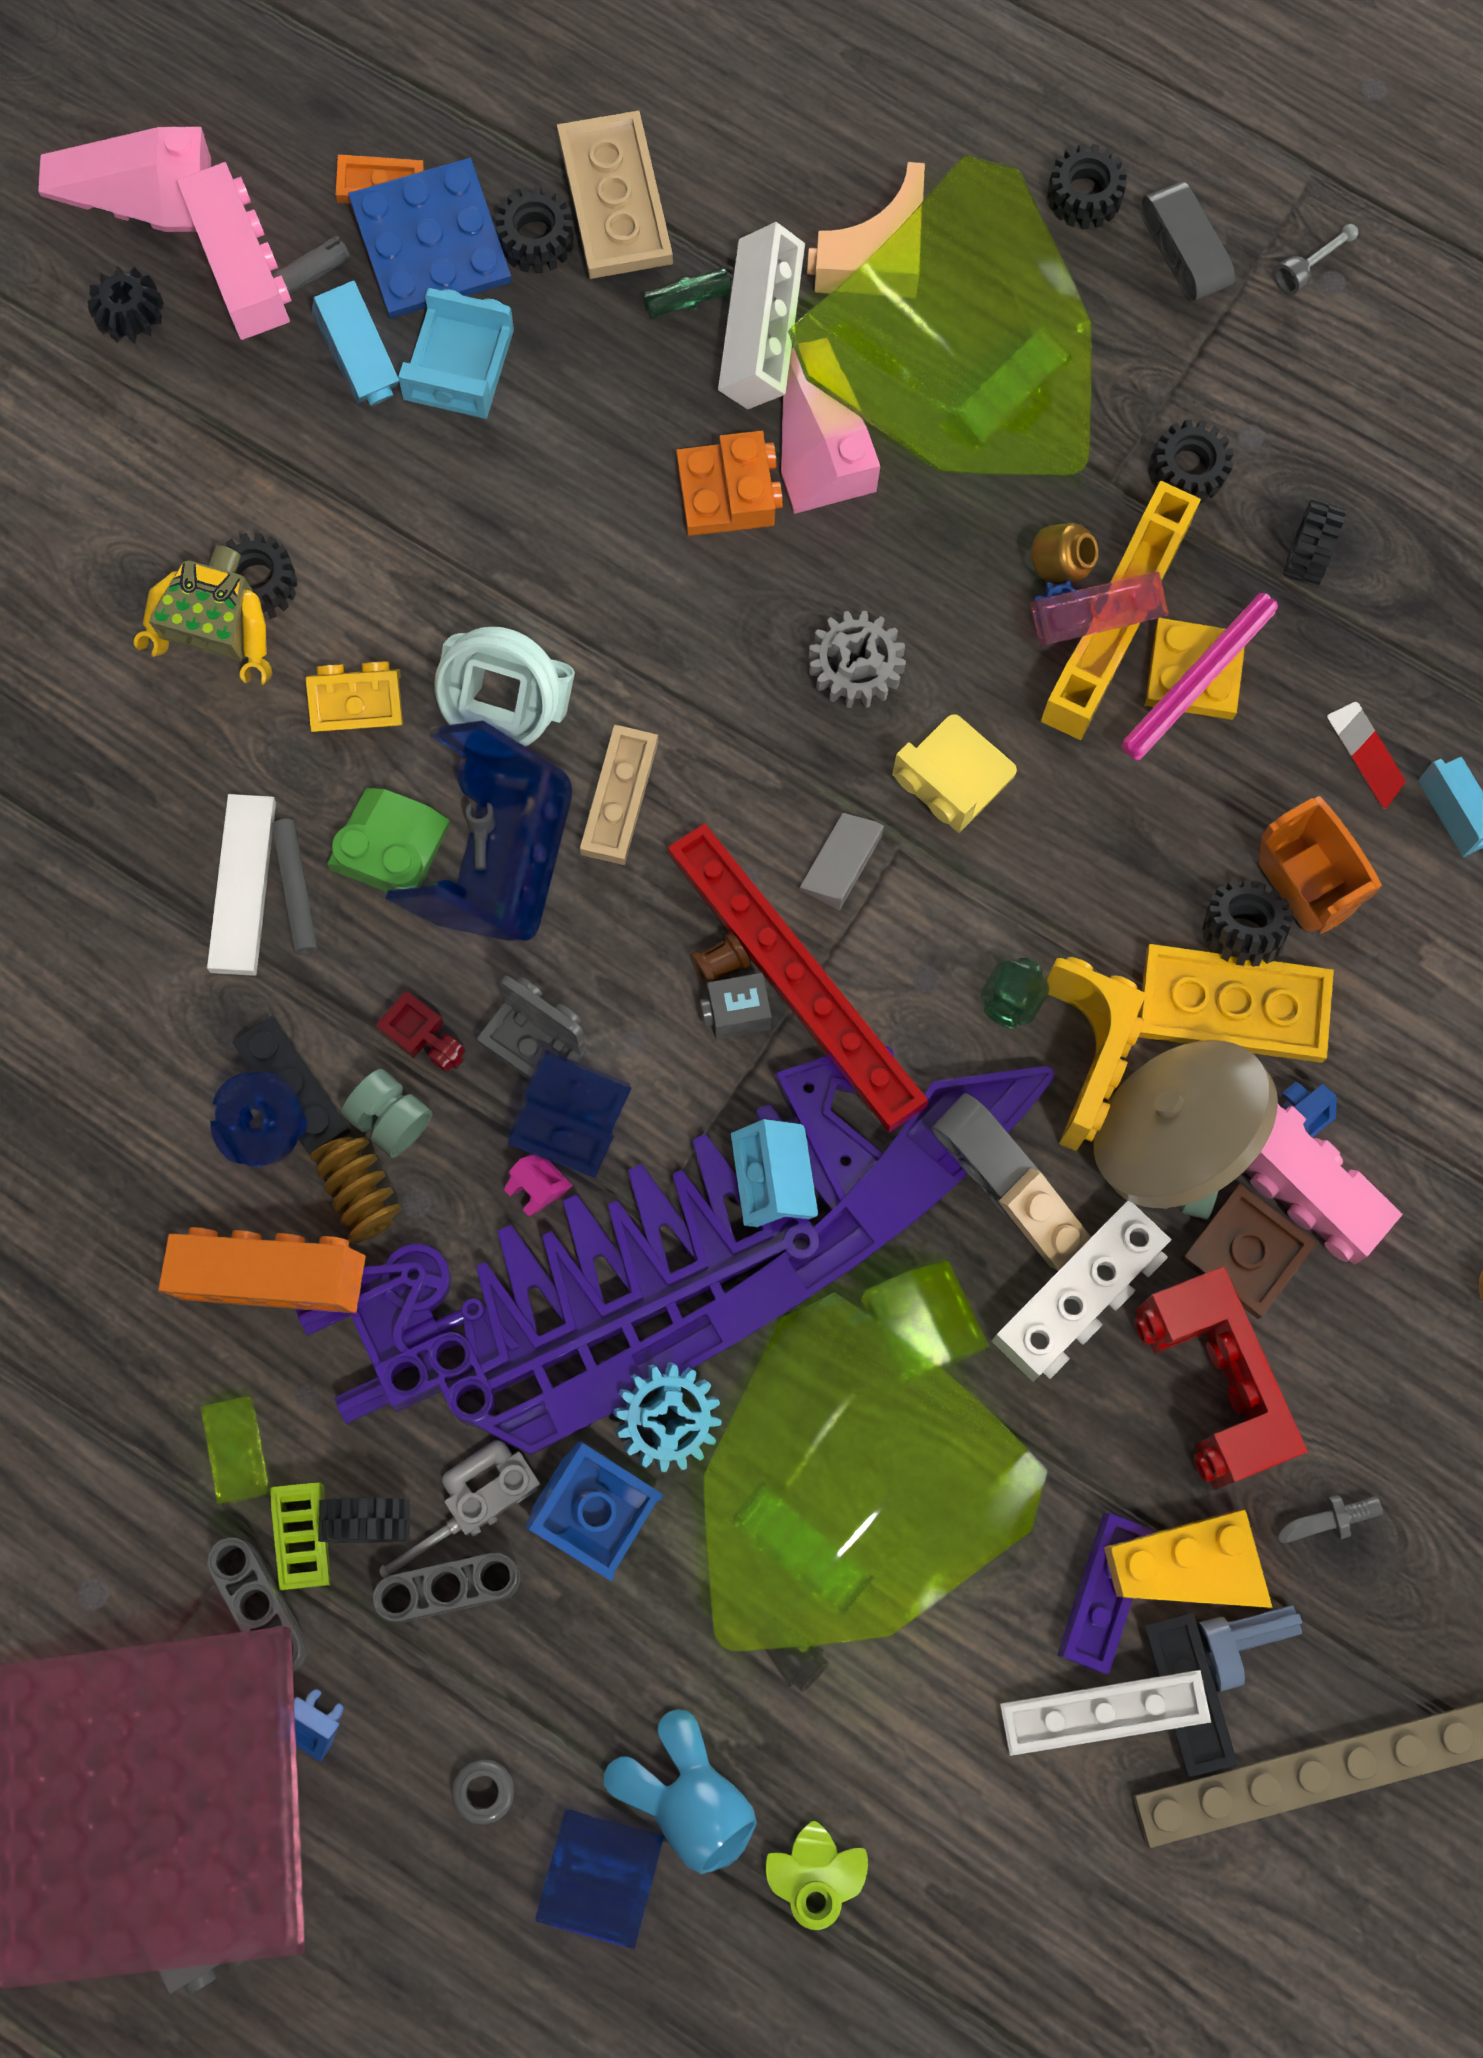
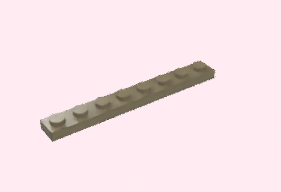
(1310, 1776)

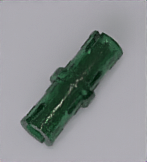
(687, 293)

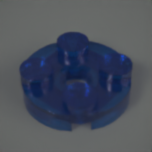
(281, 1119)

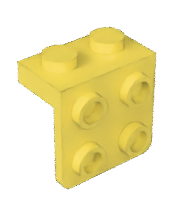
(954, 772)

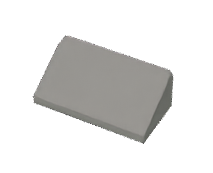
(842, 860)

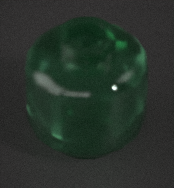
(1014, 992)

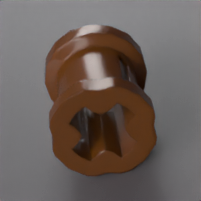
(720, 959)

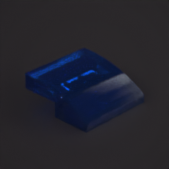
(569, 1113)
(599, 1878)

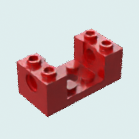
(1213, 1308)

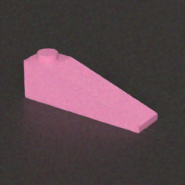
(129, 175)
(823, 447)

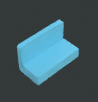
(1456, 801)
(773, 1172)

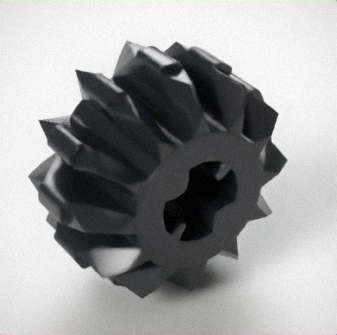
(125, 304)

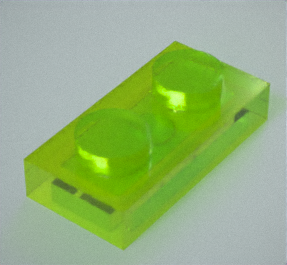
(235, 1450)

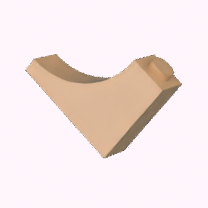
(845, 250)

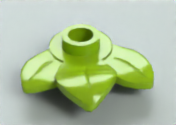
(820, 1869)

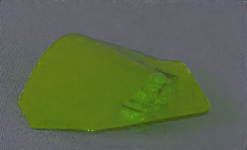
(962, 334)
(854, 1487)

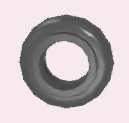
(504, 1799)

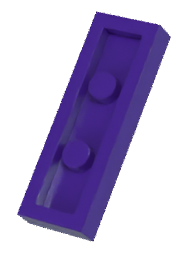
(1097, 1611)

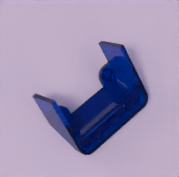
(530, 815)

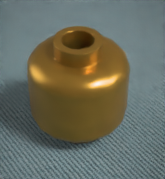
(1064, 553)

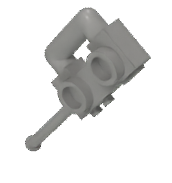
(477, 1508)

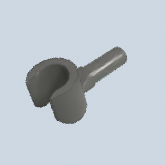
(480, 828)

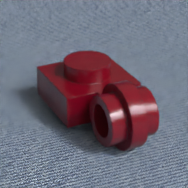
(413, 1026)

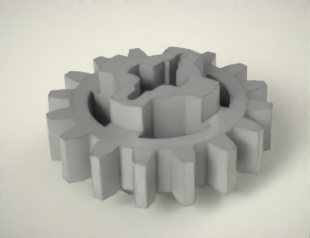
(846, 643)

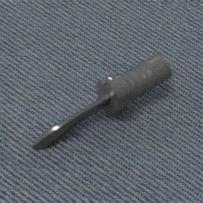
(1338, 1518)

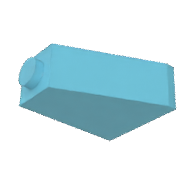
(355, 343)

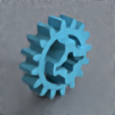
(670, 1395)

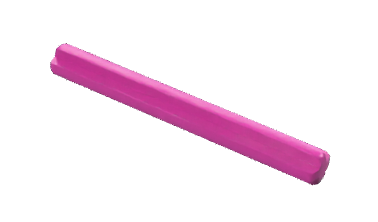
(1199, 676)

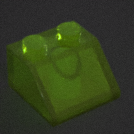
(929, 1313)

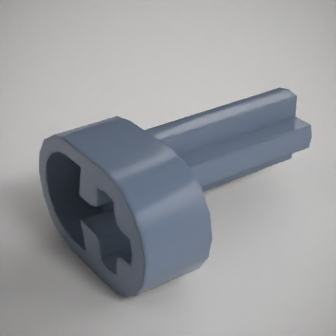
(1225, 1639)

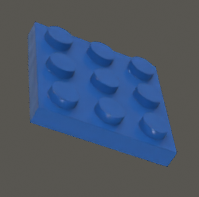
(429, 235)

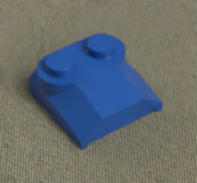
(592, 1509)

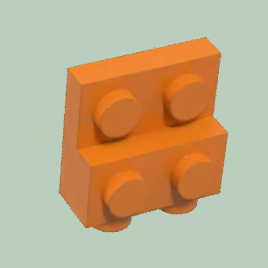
(729, 484)

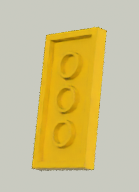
(1263, 1008)

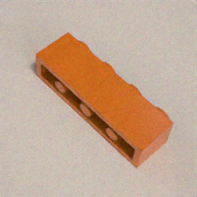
(263, 1271)

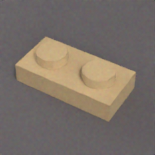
(1044, 1219)

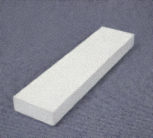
(241, 885)
(1105, 1712)

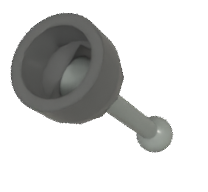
(1295, 271)

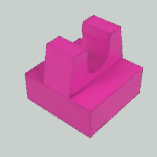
(539, 1180)

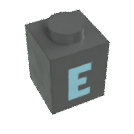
(737, 1006)

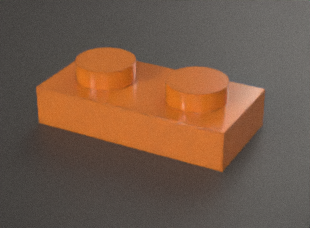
(363, 172)

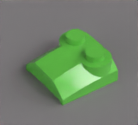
(388, 841)

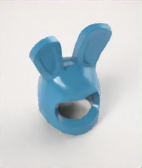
(698, 1813)

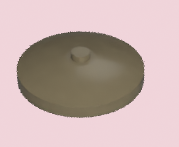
(1186, 1124)

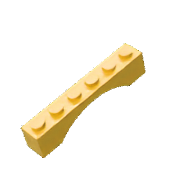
(1100, 654)

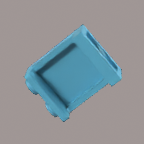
(458, 353)

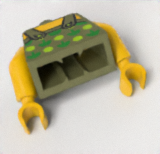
(209, 612)

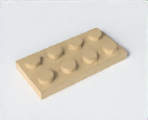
(614, 194)

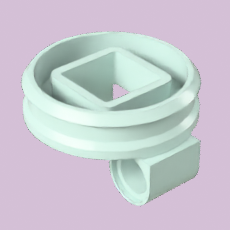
(542, 690)

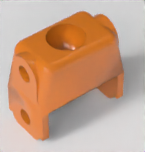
(1316, 866)

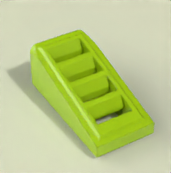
(282, 1538)

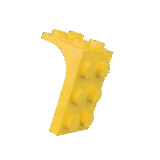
(1112, 1011)

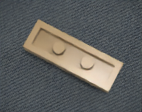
(619, 795)

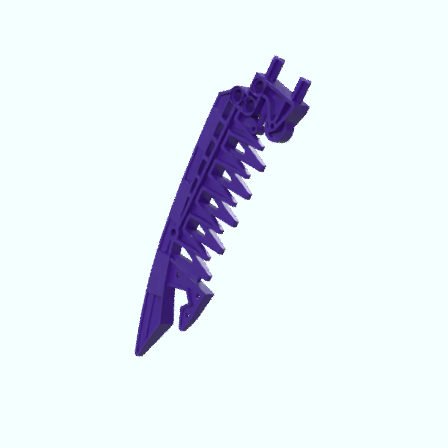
(502, 1346)

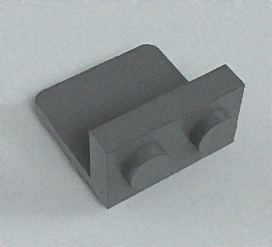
(528, 1026)

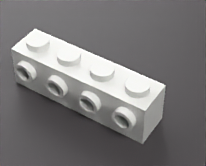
(760, 316)
(1081, 1291)

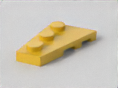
(1192, 1563)

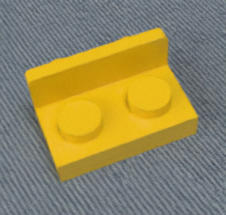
(354, 698)

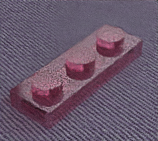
(1099, 608)

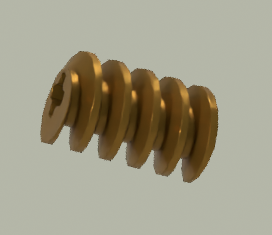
(355, 1187)

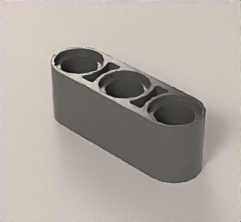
(1187, 241)
(982, 1148)
(253, 1579)
(423, 1581)

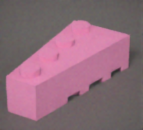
(233, 251)
(1318, 1192)

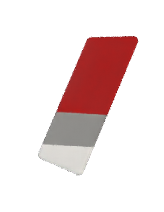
(1368, 752)

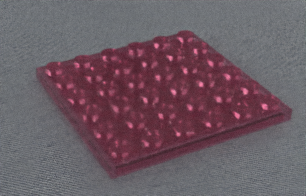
(149, 1809)

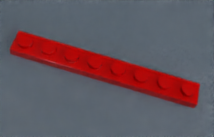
(798, 978)

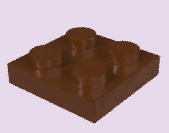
(1254, 1246)

